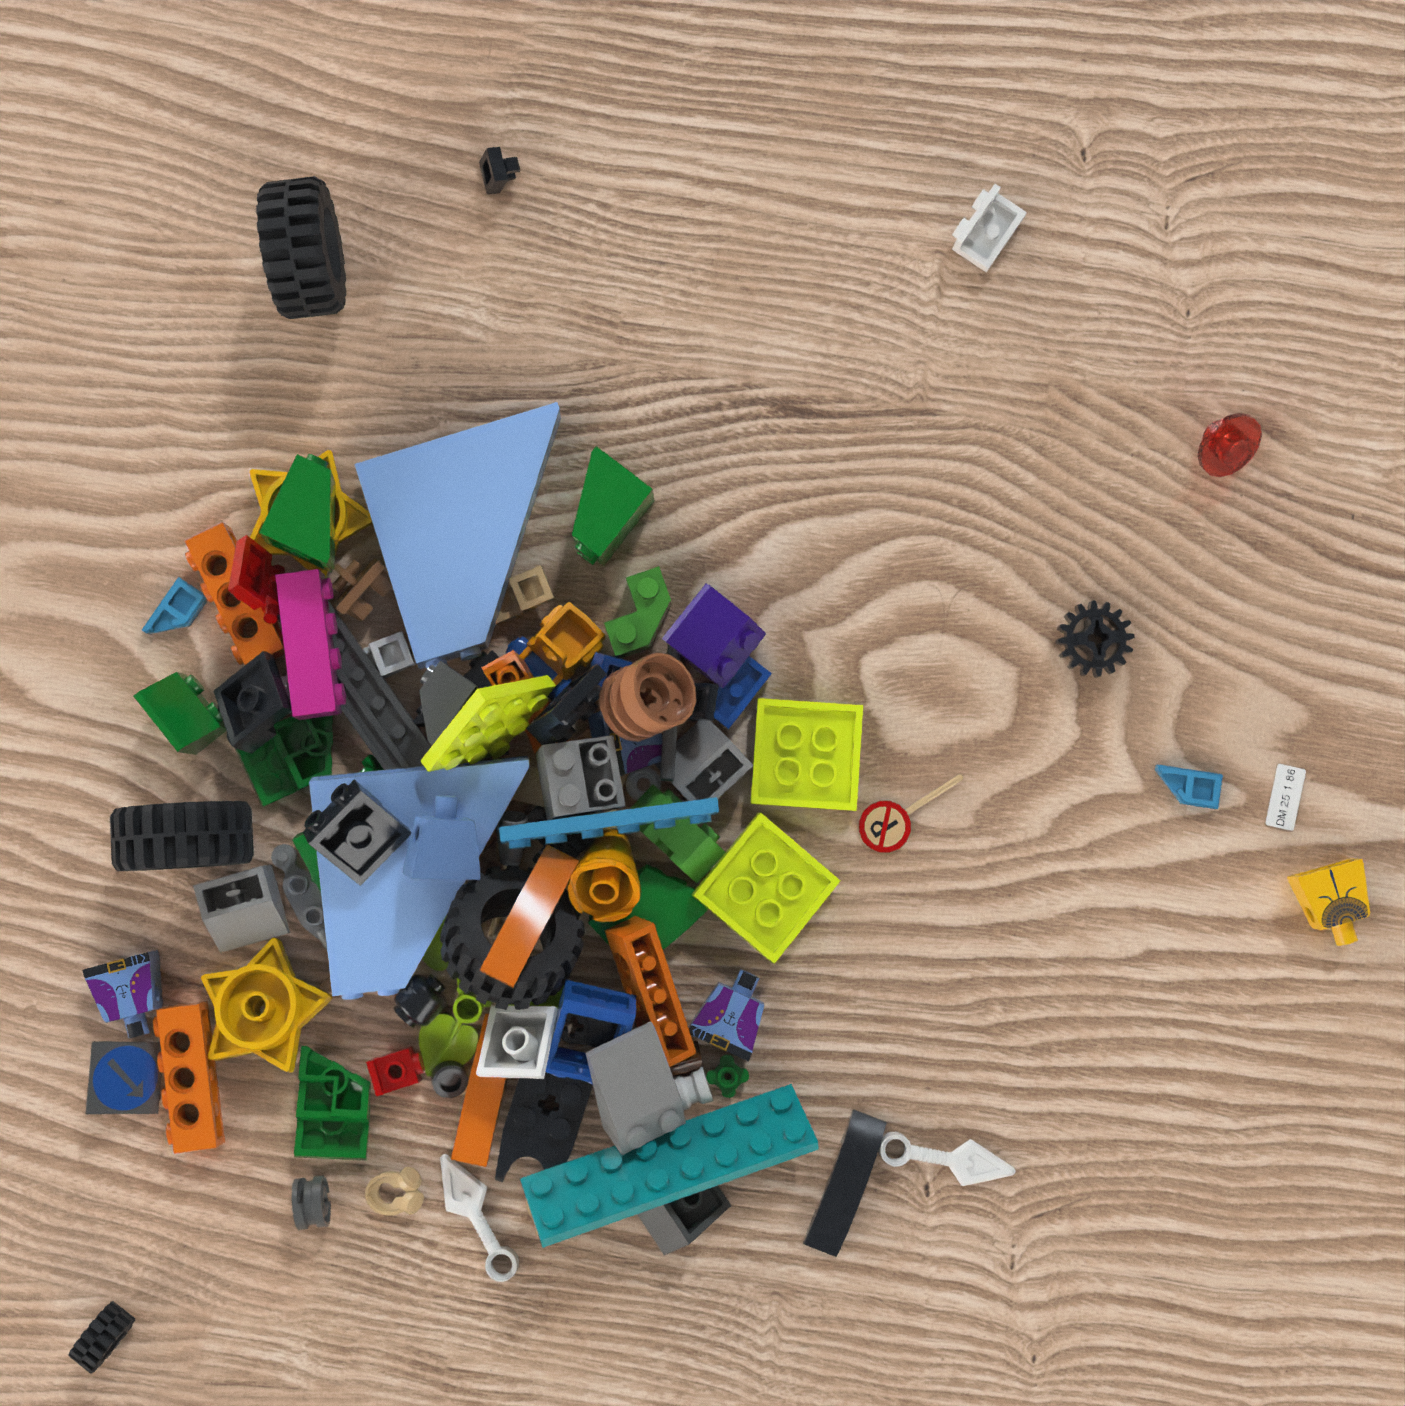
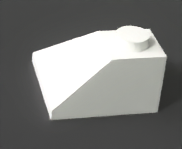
(517, 1042)

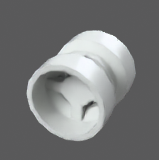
(693, 1088)

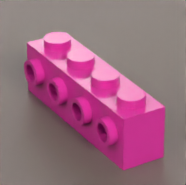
(309, 644)

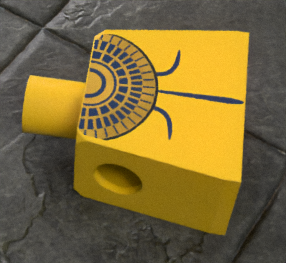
(1333, 897)

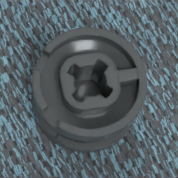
(311, 1202)

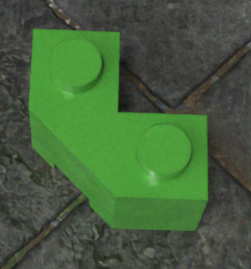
(639, 629)
(686, 844)

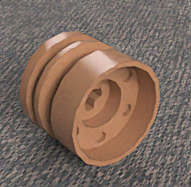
(647, 697)

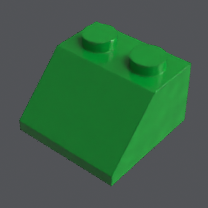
(182, 712)

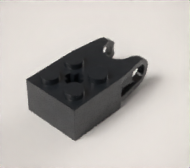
(542, 1132)

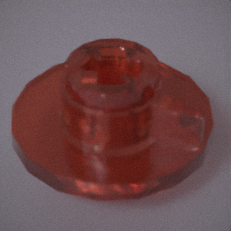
(1229, 444)

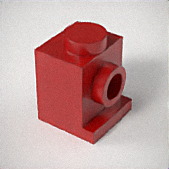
(380, 1074)

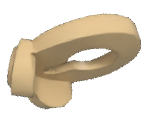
(408, 1180)

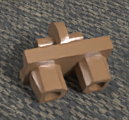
(351, 600)

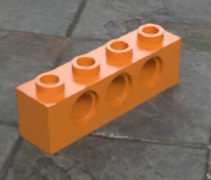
(203, 552)
(647, 976)
(204, 1093)

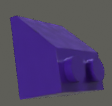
(714, 636)

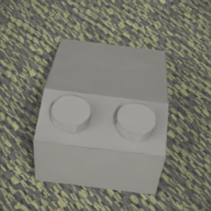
(635, 1088)

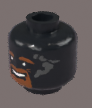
(420, 1000)

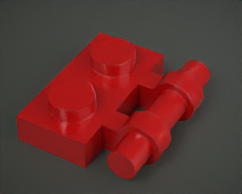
(255, 579)

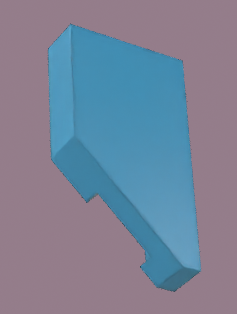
(177, 608)
(1192, 786)

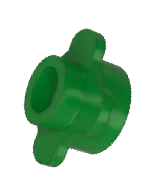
(729, 1086)

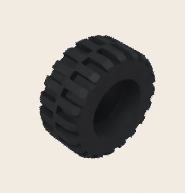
(301, 247)
(181, 835)
(467, 946)

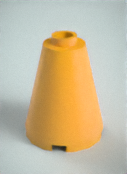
(606, 879)

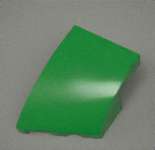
(290, 758)
(662, 901)
(331, 1110)

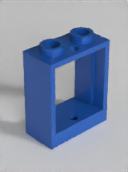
(591, 1003)

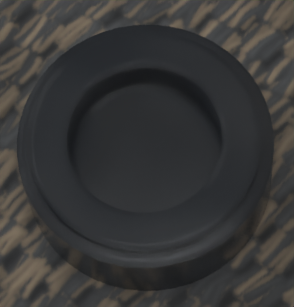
(449, 1079)

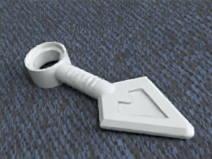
(968, 1162)
(465, 1197)

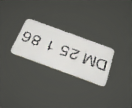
(1285, 797)

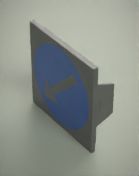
(123, 1078)

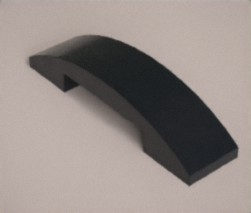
(846, 1183)

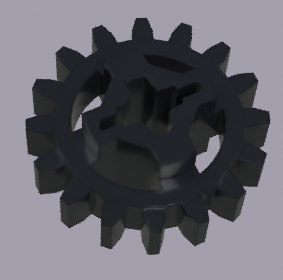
(1094, 624)

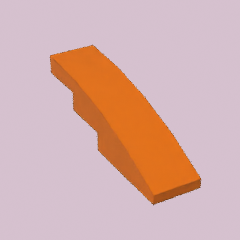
(529, 916)
(479, 1113)

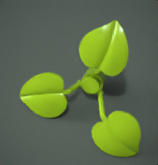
(445, 1036)

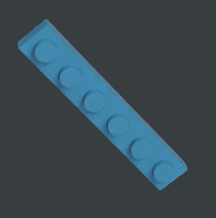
(624, 820)

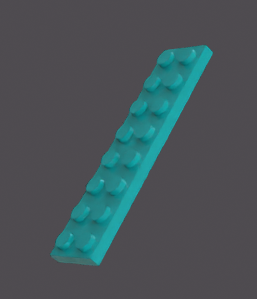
(671, 1167)

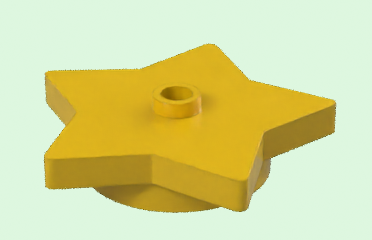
(349, 515)
(237, 1007)

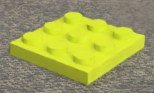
(488, 723)
(807, 754)
(766, 887)

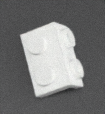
(988, 229)

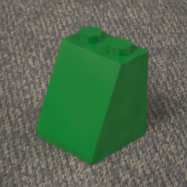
(608, 508)
(304, 513)

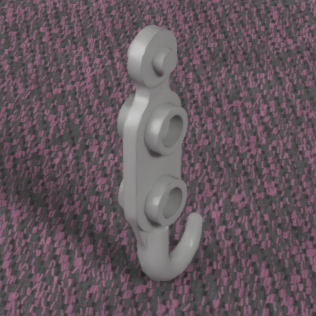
(301, 892)

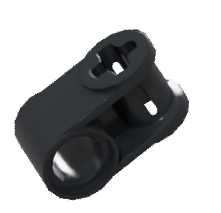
(593, 1033)

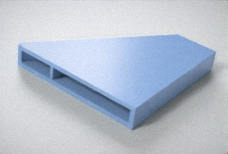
(454, 526)
(389, 921)

